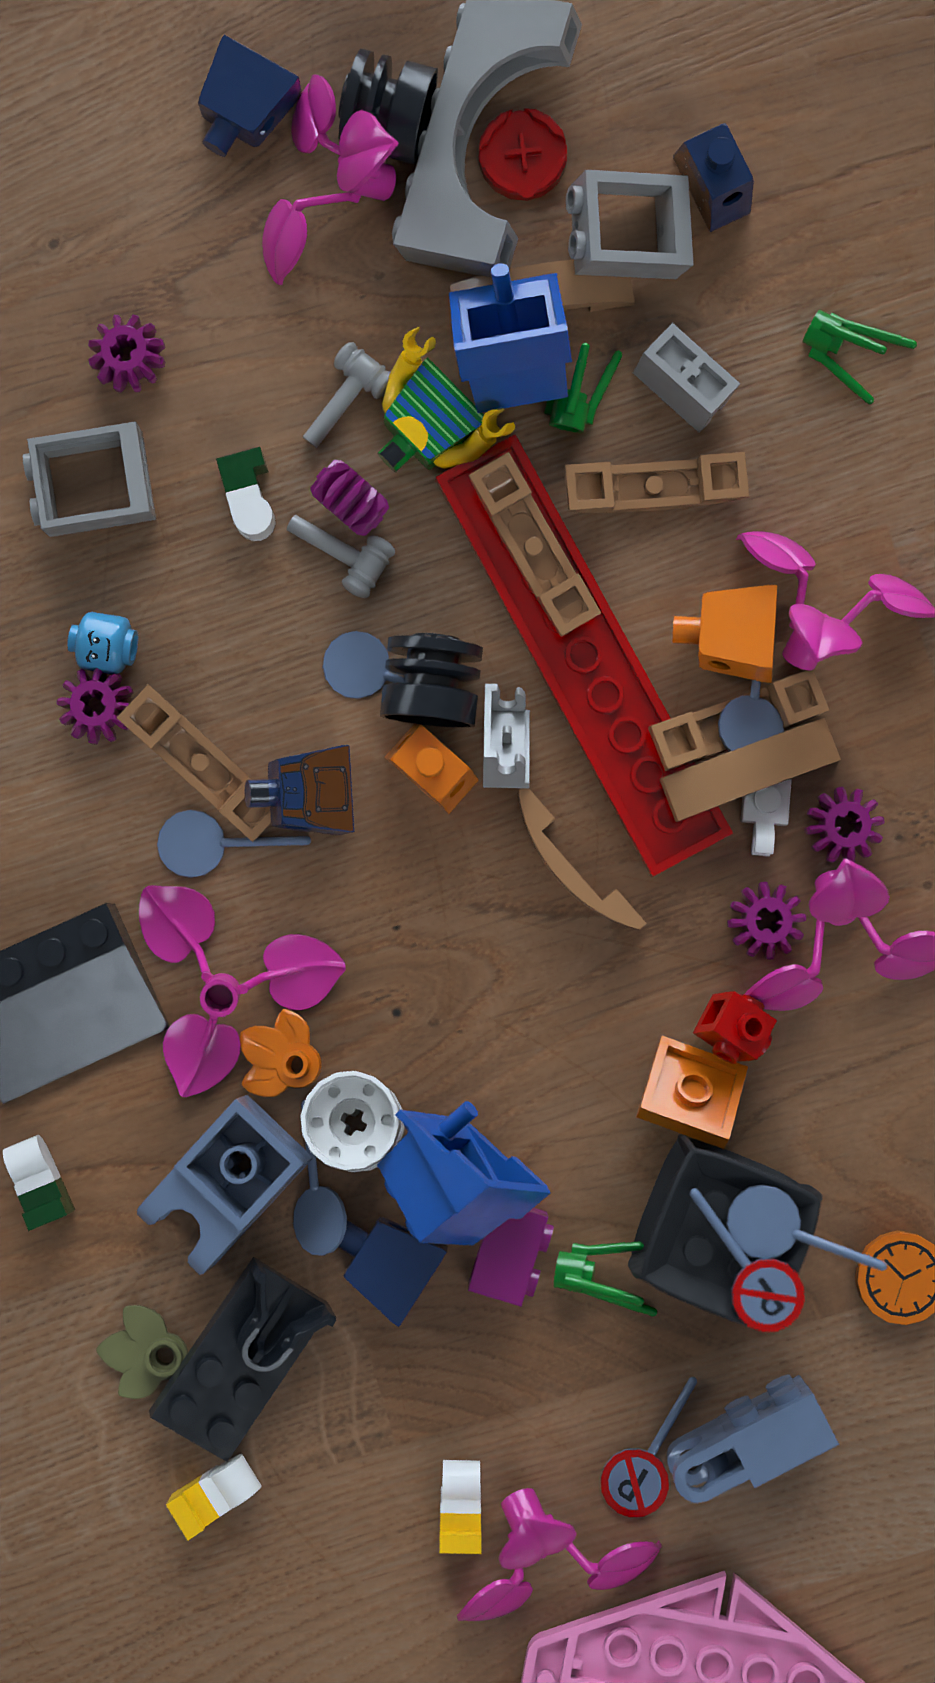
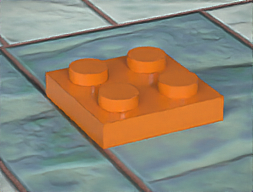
(692, 1092)

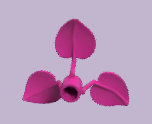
(360, 171)
(814, 633)
(838, 900)
(199, 1049)
(533, 1539)

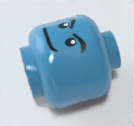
(103, 643)

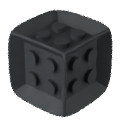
(681, 1246)

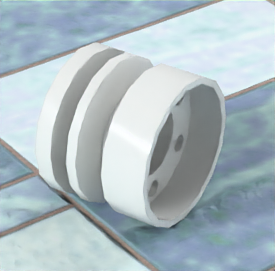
(326, 1128)

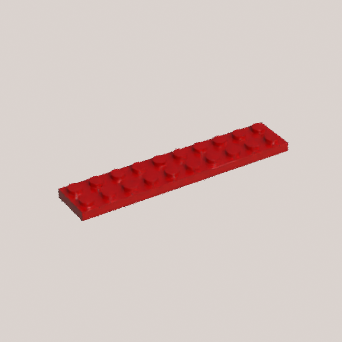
(589, 675)

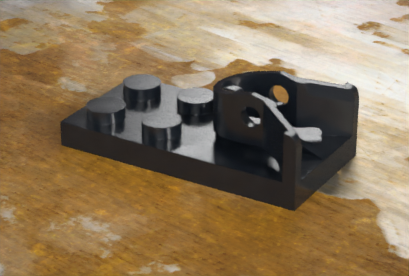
(240, 1359)

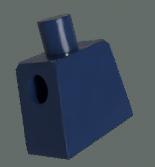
(244, 96)
(389, 1266)

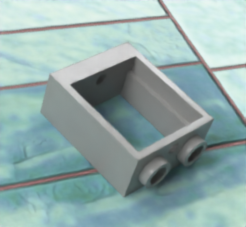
(672, 225)
(37, 469)

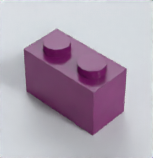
(508, 1256)

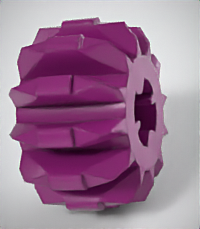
(143, 353)
(349, 497)
(81, 711)
(838, 809)
(765, 936)

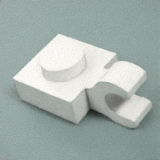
(765, 810)

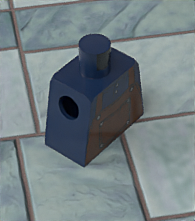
(714, 173)
(307, 792)

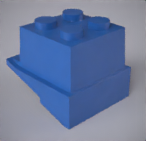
(511, 340)
(455, 1180)

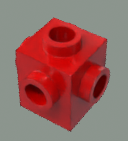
(735, 1027)

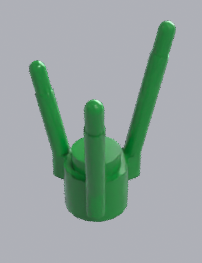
(828, 334)
(573, 411)
(577, 1274)

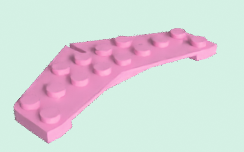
(684, 1640)

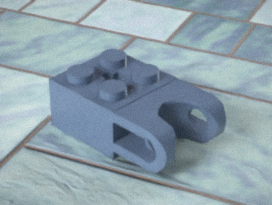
(217, 1190)
(751, 1441)

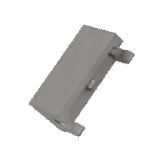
(685, 377)
(506, 740)

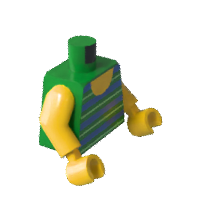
(432, 415)

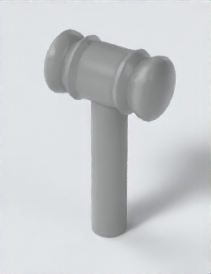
(361, 373)
(365, 565)

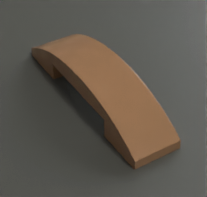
(575, 290)
(656, 484)
(533, 545)
(697, 733)
(194, 759)
(749, 769)
(612, 907)

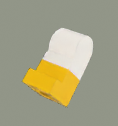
(212, 1495)
(460, 1508)

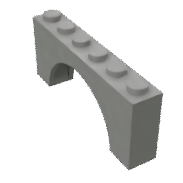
(489, 50)

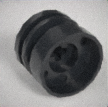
(398, 105)
(431, 681)

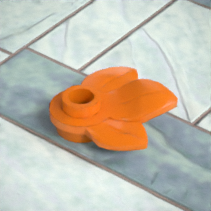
(272, 1053)

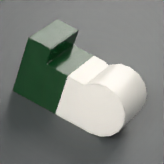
(248, 508)
(37, 1182)

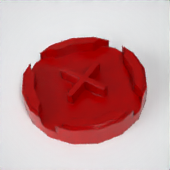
(522, 154)

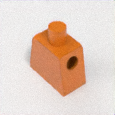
(733, 632)
(432, 767)

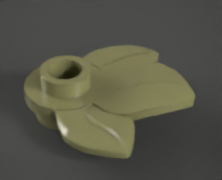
(136, 1352)

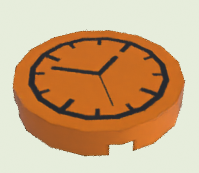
(907, 1286)

